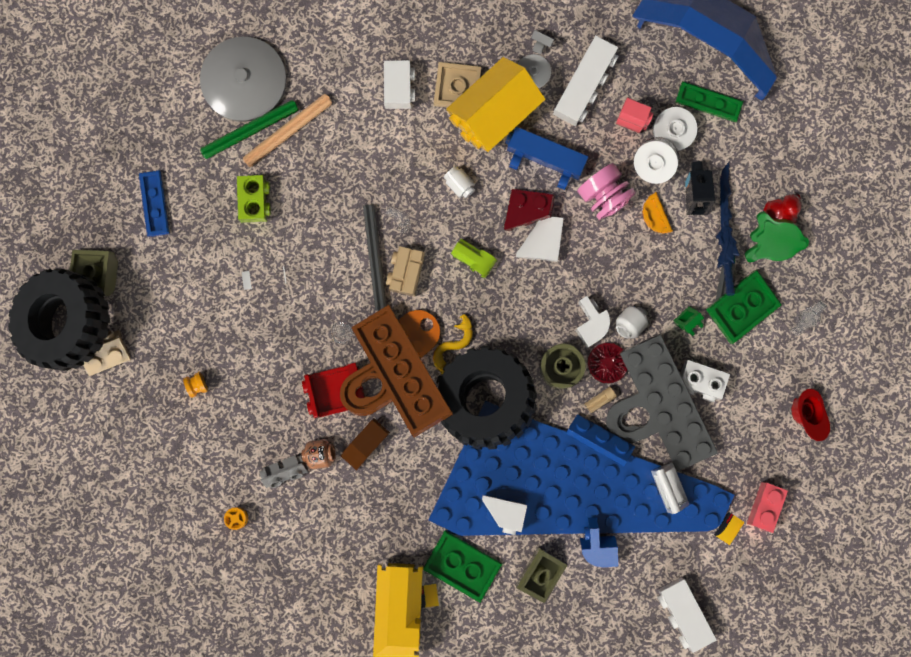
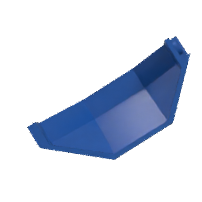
(720, 26)

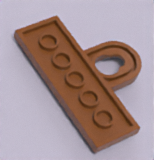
(401, 372)

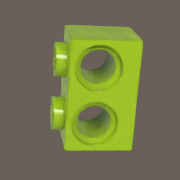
(247, 200)

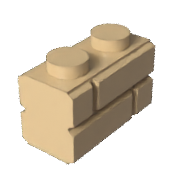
(406, 271)

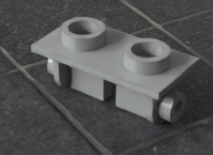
(273, 476)

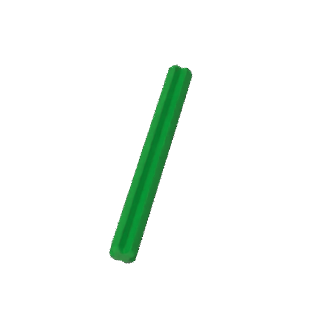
(249, 129)

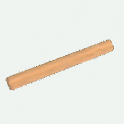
(287, 130)

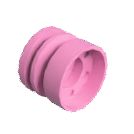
(606, 191)

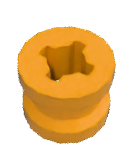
(195, 384)
(230, 519)

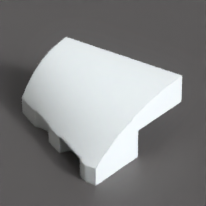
(543, 241)

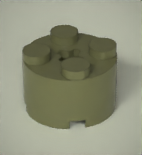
(571, 357)

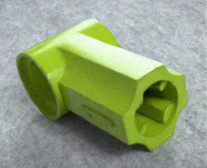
(476, 260)

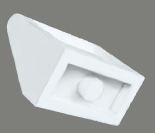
(670, 488)

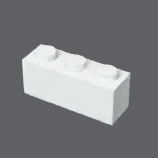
(686, 615)

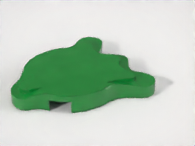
(775, 239)

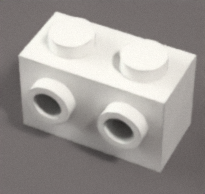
(398, 84)
(704, 380)

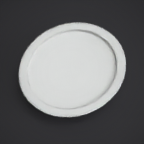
(538, 68)

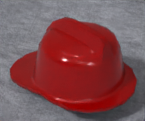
(811, 414)

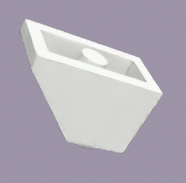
(506, 513)

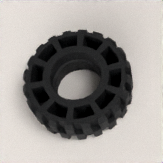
(33, 316)
(509, 418)

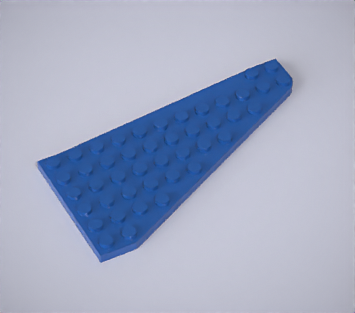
(564, 487)

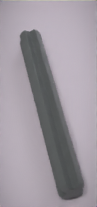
(374, 256)

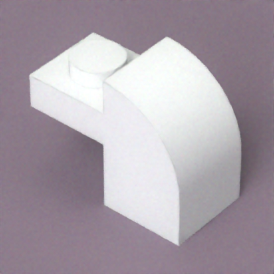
(597, 325)

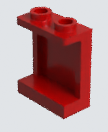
(325, 390)

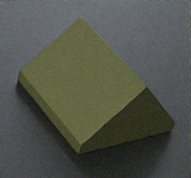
(540, 575)

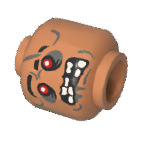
(318, 454)

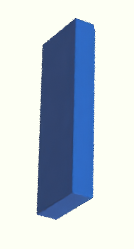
(154, 203)

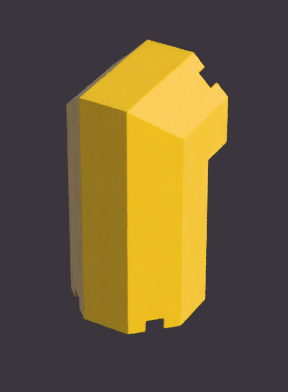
(397, 610)

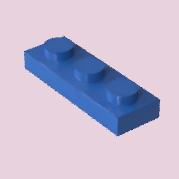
(600, 440)

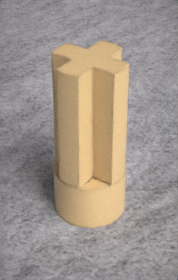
(601, 399)

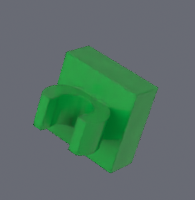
(688, 320)

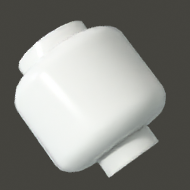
(631, 322)

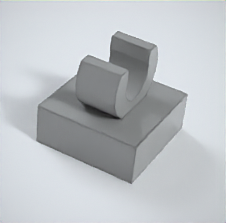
(542, 40)

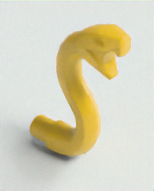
(466, 326)

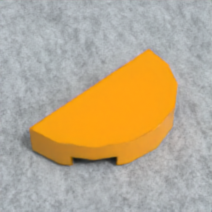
(655, 215)

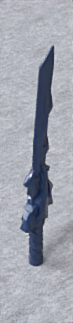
(725, 236)

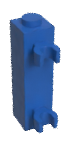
(545, 153)

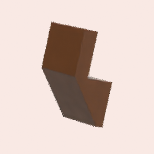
(365, 444)

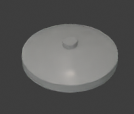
(243, 79)

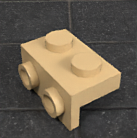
(111, 354)

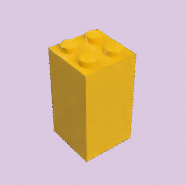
(495, 104)

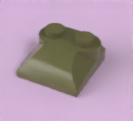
(97, 265)

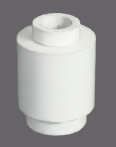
(459, 182)

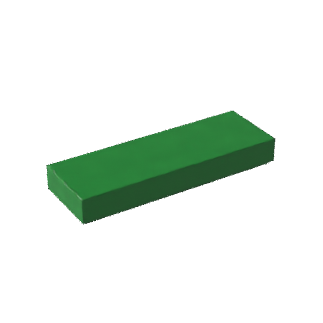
(709, 102)

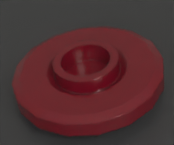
(606, 363)

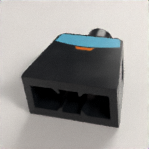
(699, 189)

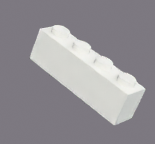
(585, 81)

